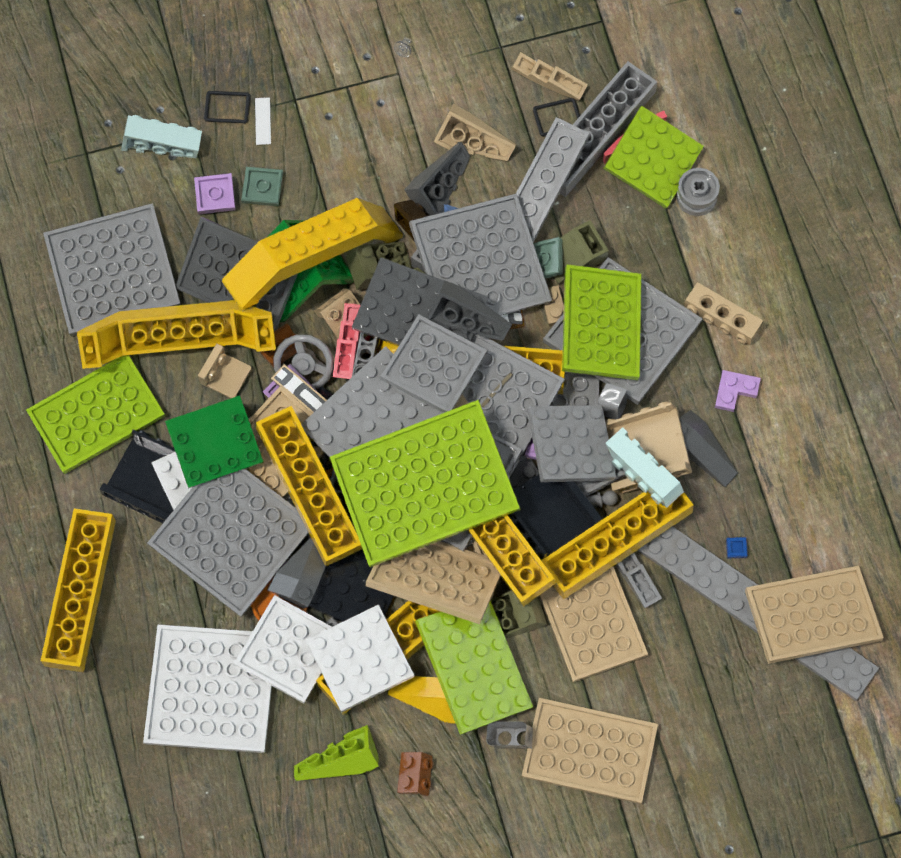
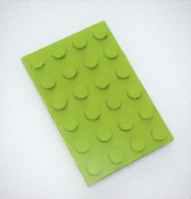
(601, 322)
(95, 413)
(474, 668)

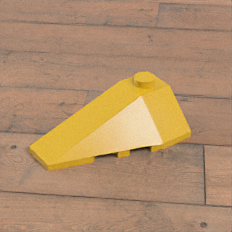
(425, 695)

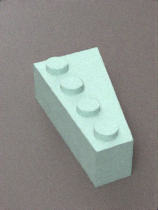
(160, 137)
(643, 469)

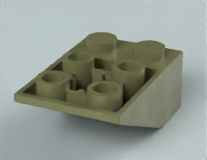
(582, 248)
(365, 258)
(514, 617)

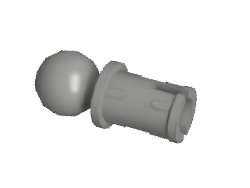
(609, 498)

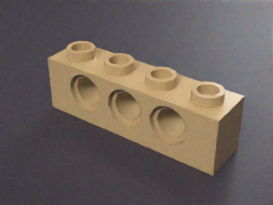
(719, 304)

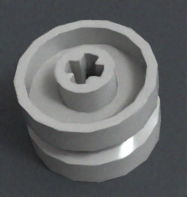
(697, 191)

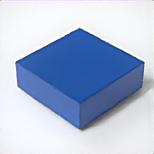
(736, 547)

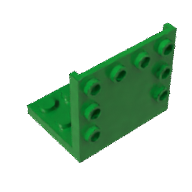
(308, 281)
(214, 441)

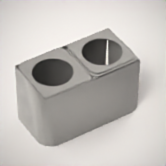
(613, 401)
(495, 728)

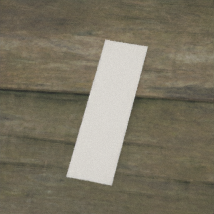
(263, 127)

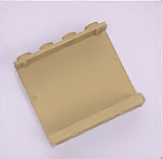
(659, 434)

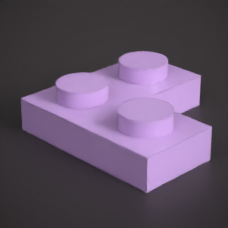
(733, 384)

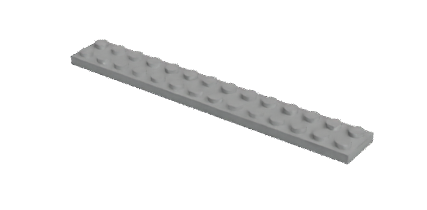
(726, 589)

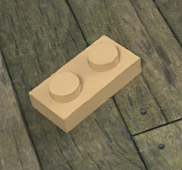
(554, 308)

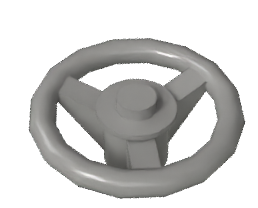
(305, 359)

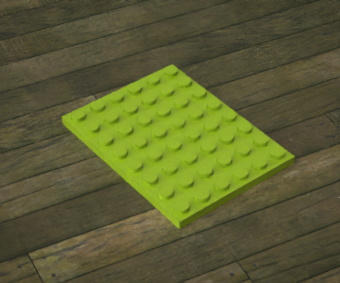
(424, 483)

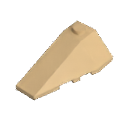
(474, 135)

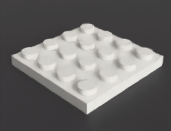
(280, 652)
(360, 658)

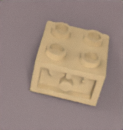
(333, 309)
(223, 373)

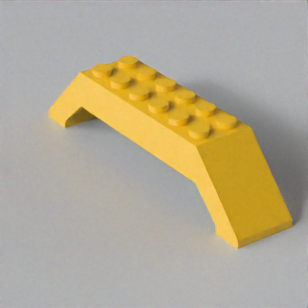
(307, 246)
(175, 329)

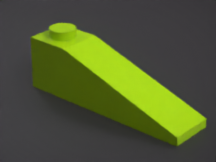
(348, 757)

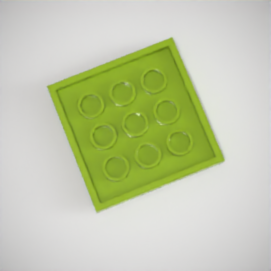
(653, 157)

